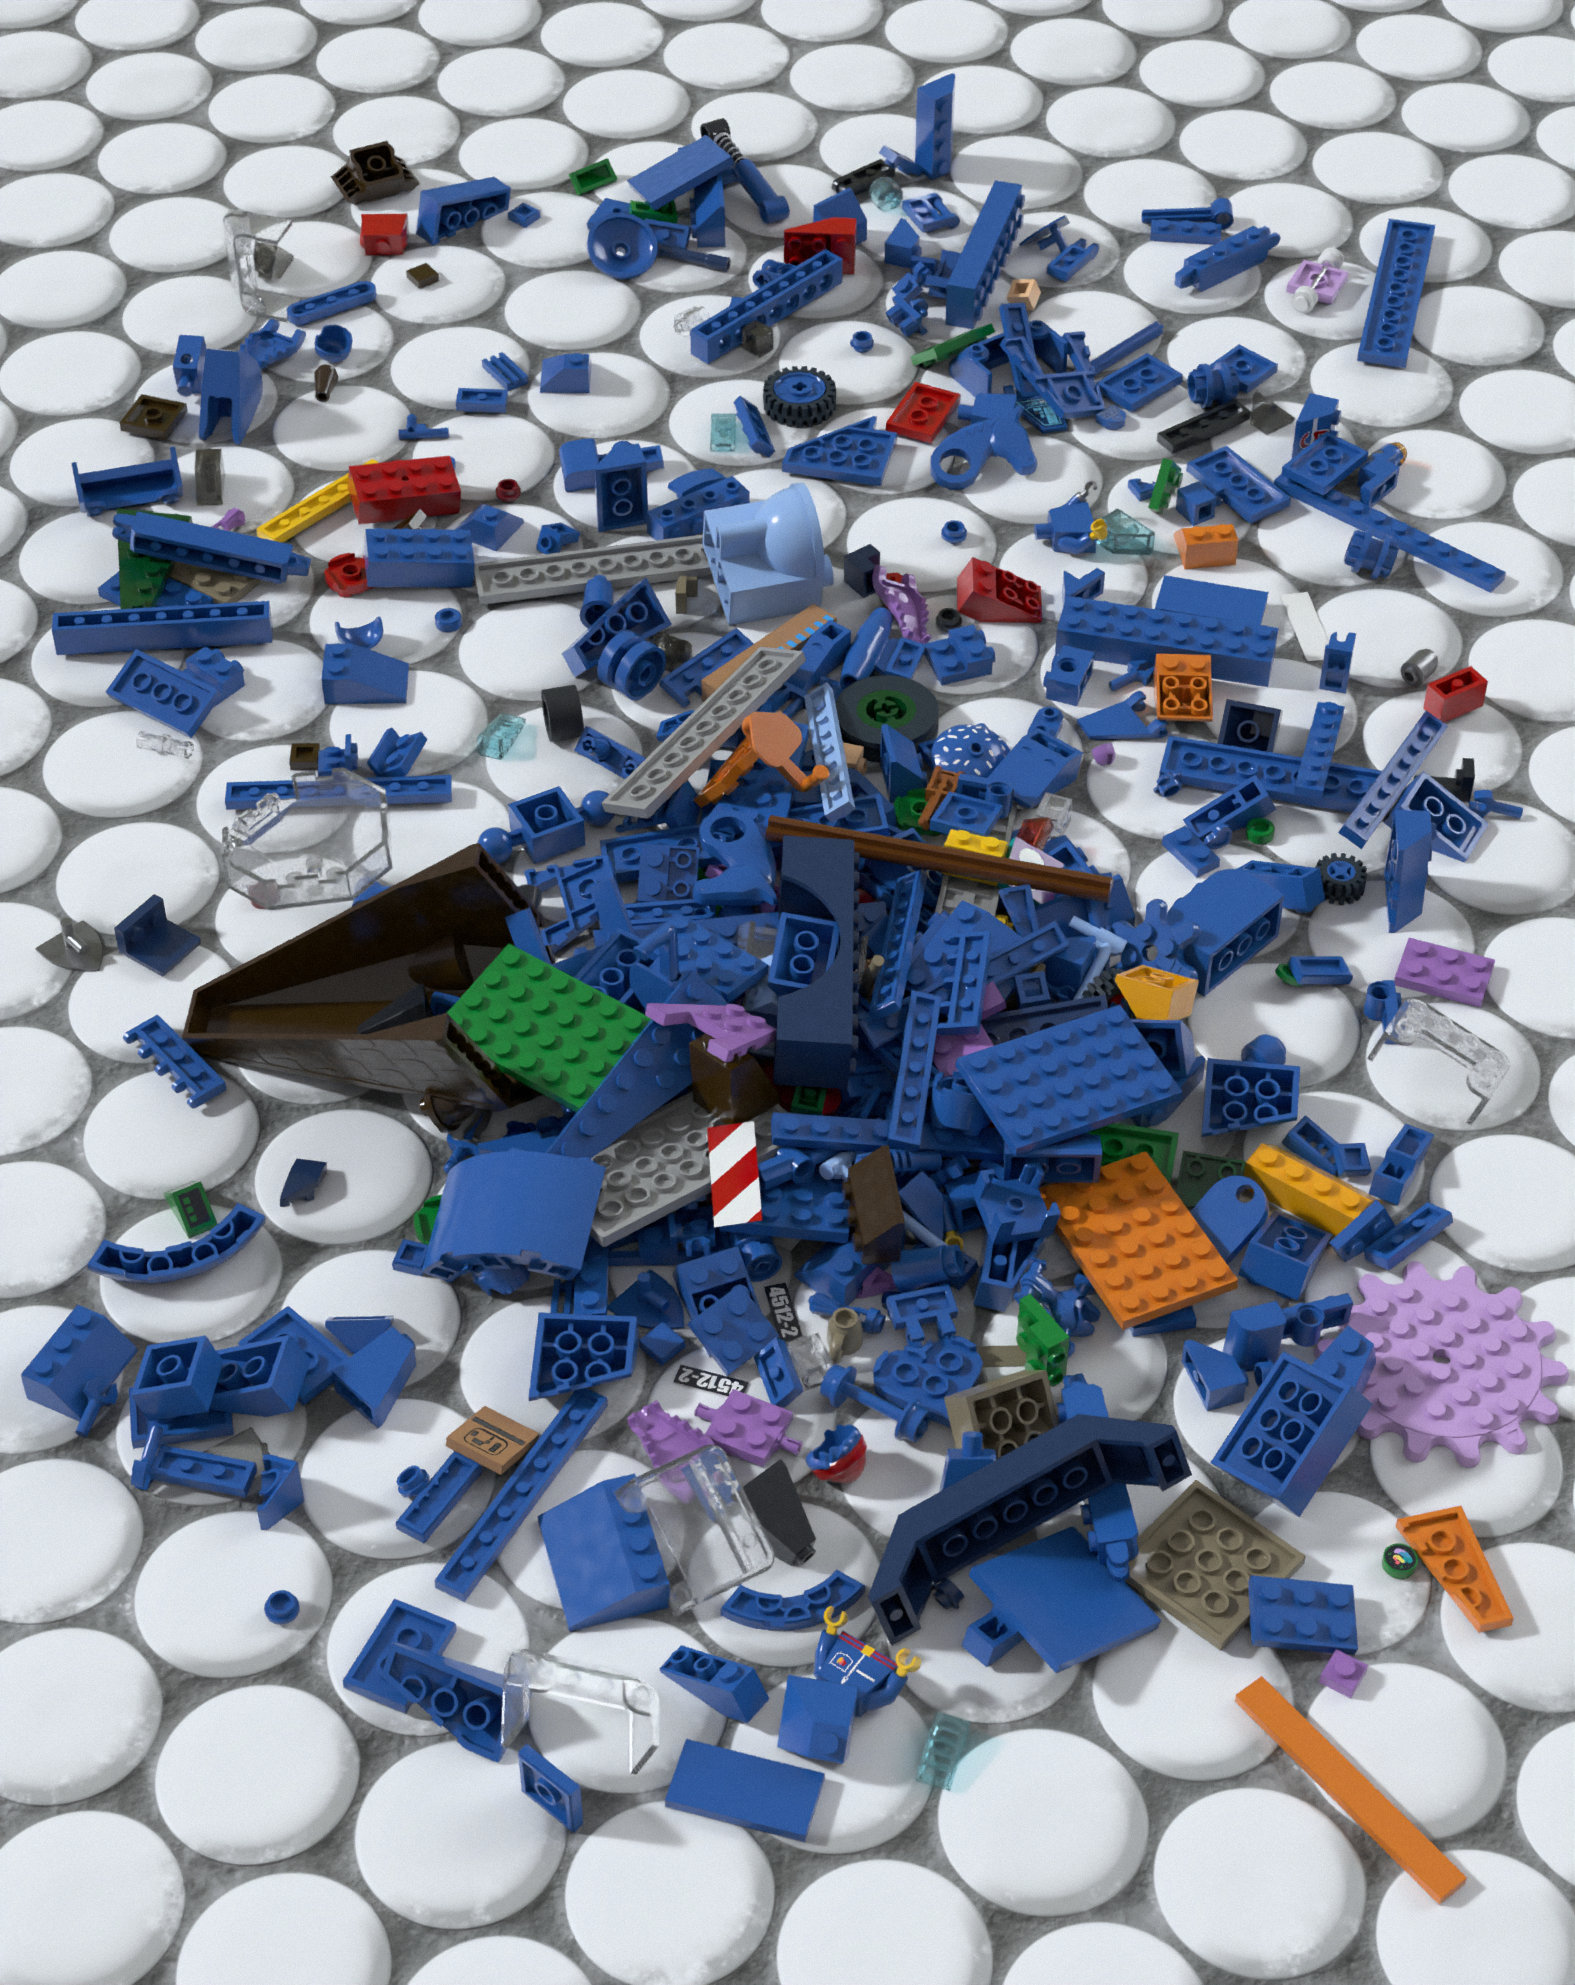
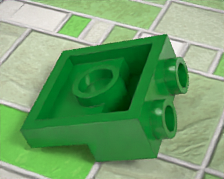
(1042, 1340)

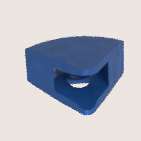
(229, 389)

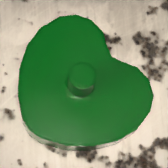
(1284, 972)

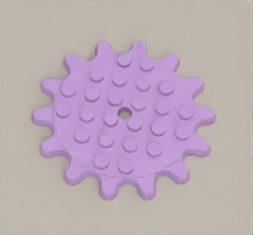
(1491, 1370)

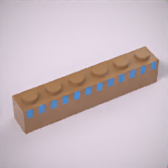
(789, 636)

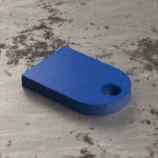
(1226, 1219)

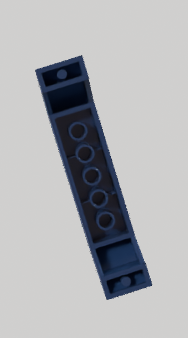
(1011, 1500)

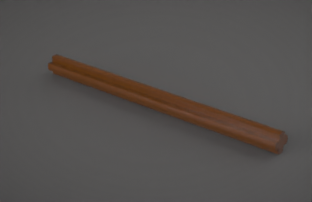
(952, 860)

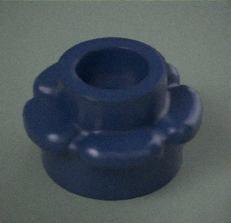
(947, 1594)

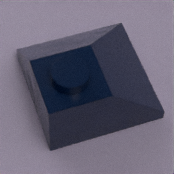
(1250, 726)

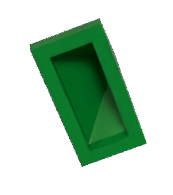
(592, 176)

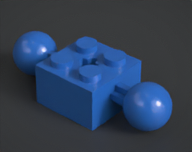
(546, 825)

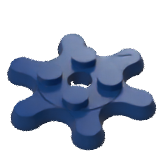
(1156, 931)

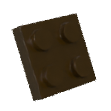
(153, 417)

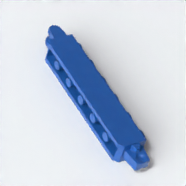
(209, 547)
(1109, 1510)

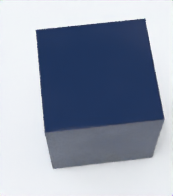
(859, 569)

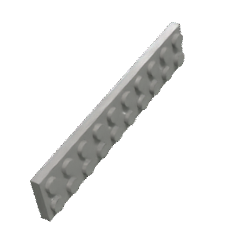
(570, 570)
(703, 732)

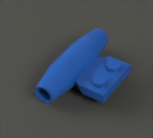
(875, 651)

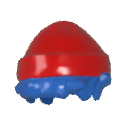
(840, 1456)

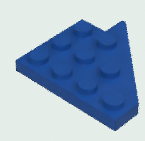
(847, 454)

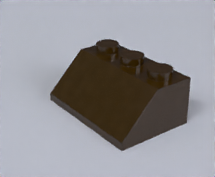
(874, 1208)

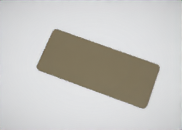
(1002, 1356)

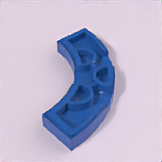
(792, 1613)

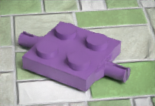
(749, 1427)

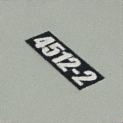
(783, 1311)
(709, 1381)

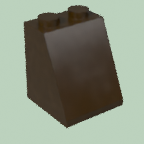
(731, 1089)

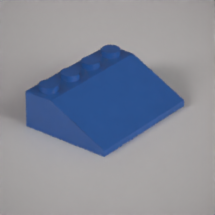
(932, 964)
(1292, 1433)
(603, 1558)

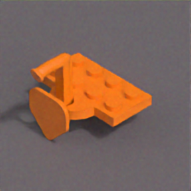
(773, 740)

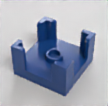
(1015, 1207)

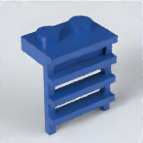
(675, 812)

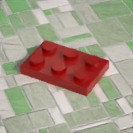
(923, 412)

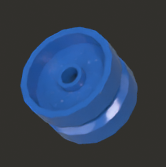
(631, 665)

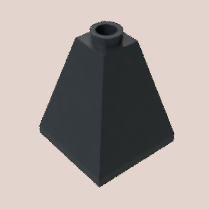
(406, 1009)
(781, 1514)

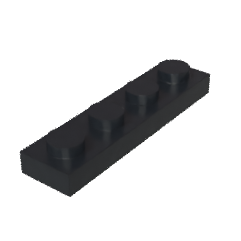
(1203, 426)

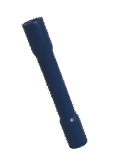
(709, 260)

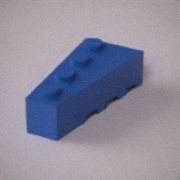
(459, 206)
(635, 611)

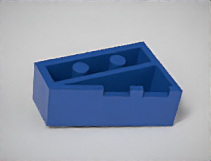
(1002, 1269)
(1349, 1359)

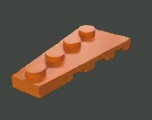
(1456, 1560)

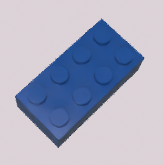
(418, 558)

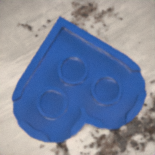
(928, 1374)

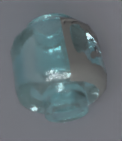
(886, 194)

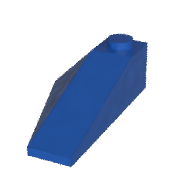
(454, 1693)

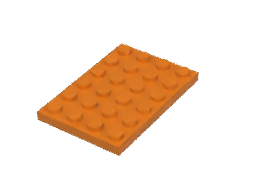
(1138, 1242)

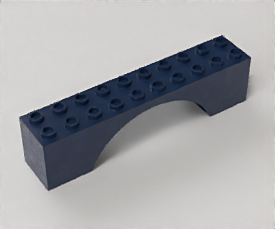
(818, 1021)

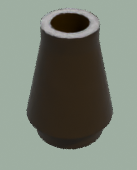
(325, 381)

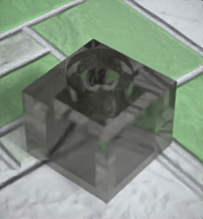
(757, 338)

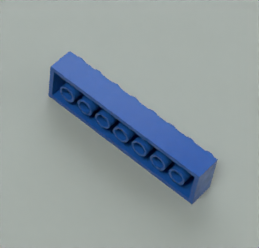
(984, 255)
(1133, 633)

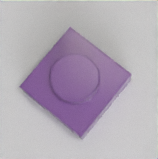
(1343, 1673)

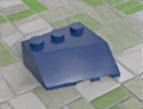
(1407, 866)
(1248, 1095)
(581, 1352)

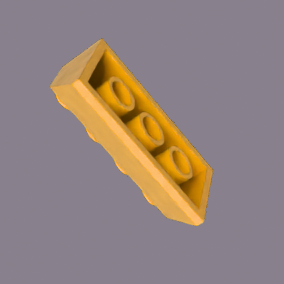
(1306, 1189)

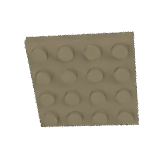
(1200, 1563)

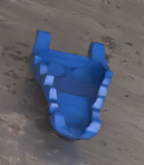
(271, 347)

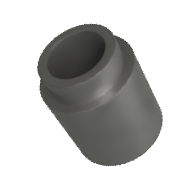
(1419, 667)

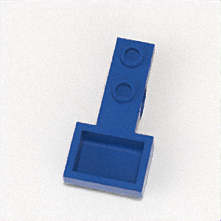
(581, 457)
(1259, 1329)

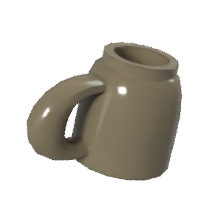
(844, 1334)

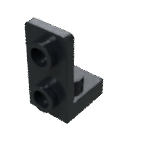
(1462, 784)

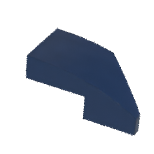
(302, 1180)

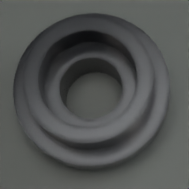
(948, 619)

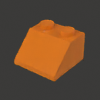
(1207, 546)

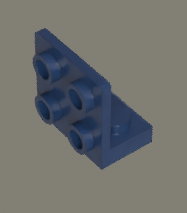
(153, 939)

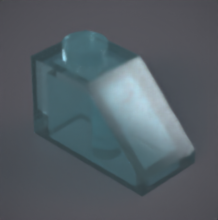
(1126, 535)

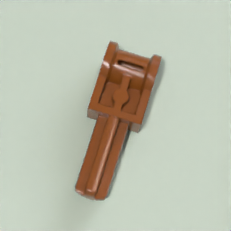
(936, 791)

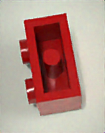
(1455, 694)

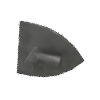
(74, 948)

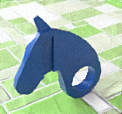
(978, 443)
(749, 863)

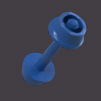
(911, 1421)

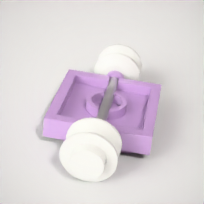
(1317, 281)

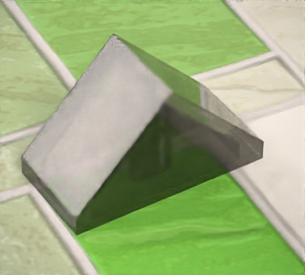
(1267, 415)

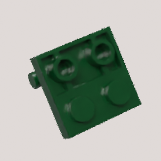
(1201, 1172)

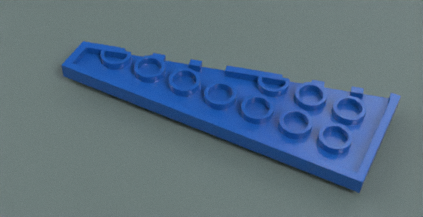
(642, 1079)

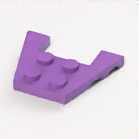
(728, 1024)
(951, 1047)

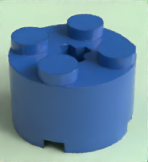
(956, 1105)

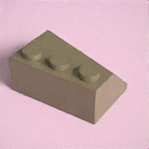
(1004, 1411)

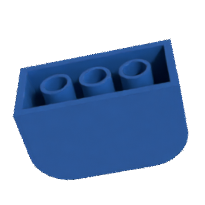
(1235, 919)

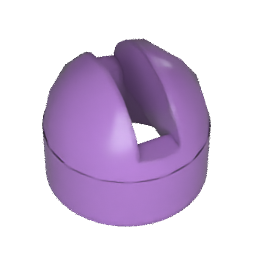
(1104, 754)

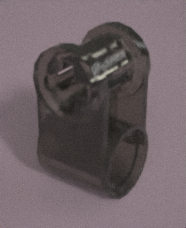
(676, 650)

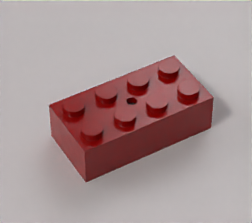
(402, 487)

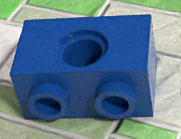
(1069, 675)

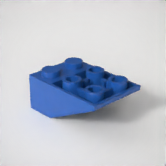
(1038, 767)
(710, 1279)

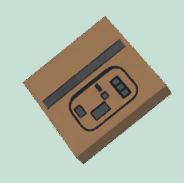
(492, 1440)

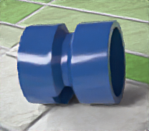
(758, 1255)

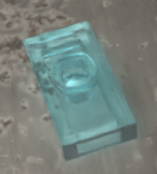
(723, 432)

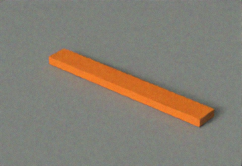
(1351, 1790)

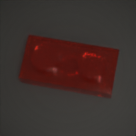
(1036, 831)

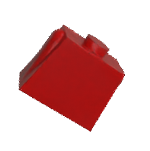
(384, 233)

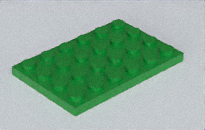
(546, 1026)

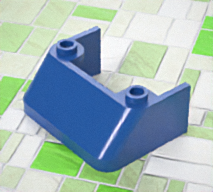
(973, 364)
(129, 485)

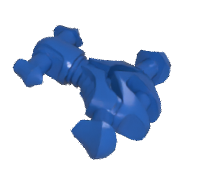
(1068, 1308)

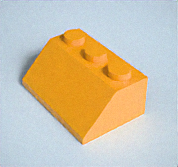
(1157, 993)

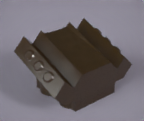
(373, 174)

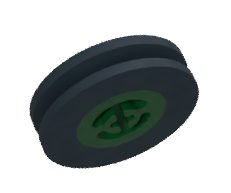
(886, 700)

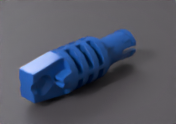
(908, 1162)

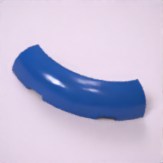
(179, 1260)

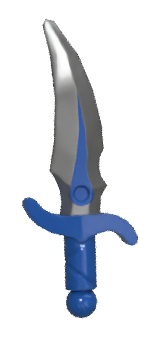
(470, 1136)

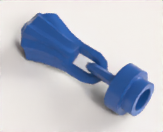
(824, 1305)

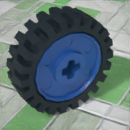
(799, 396)

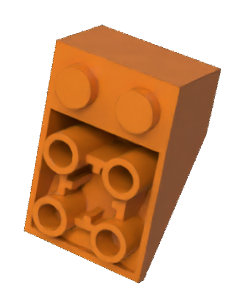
(1183, 687)

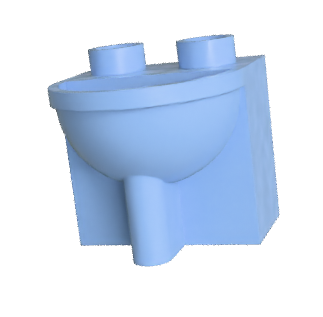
(767, 556)

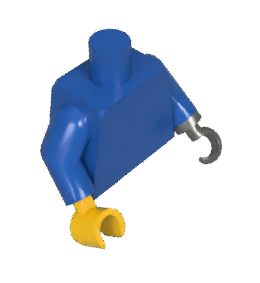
(1072, 525)

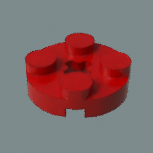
(340, 581)

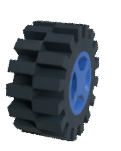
(1342, 878)

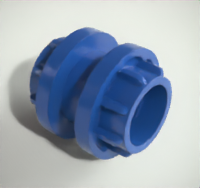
(1216, 384)
(1371, 553)

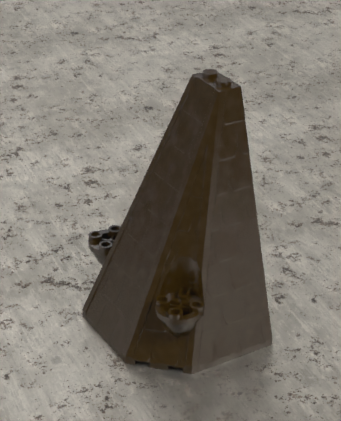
(308, 995)

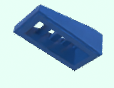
(1302, 1147)

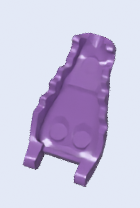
(904, 603)
(665, 1436)

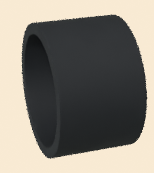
(562, 712)

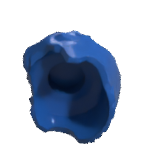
(501, 1280)

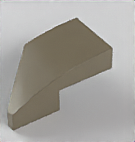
(685, 588)

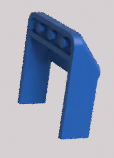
(612, 915)

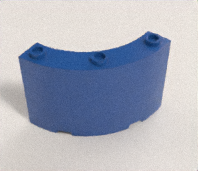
(515, 1211)

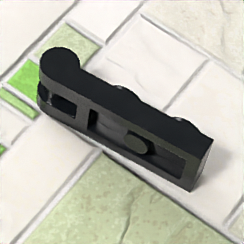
(862, 178)

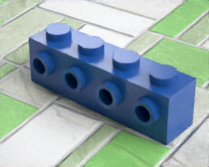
(686, 514)

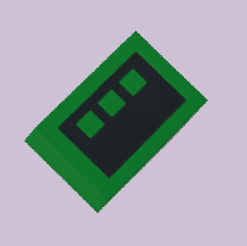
(191, 1208)

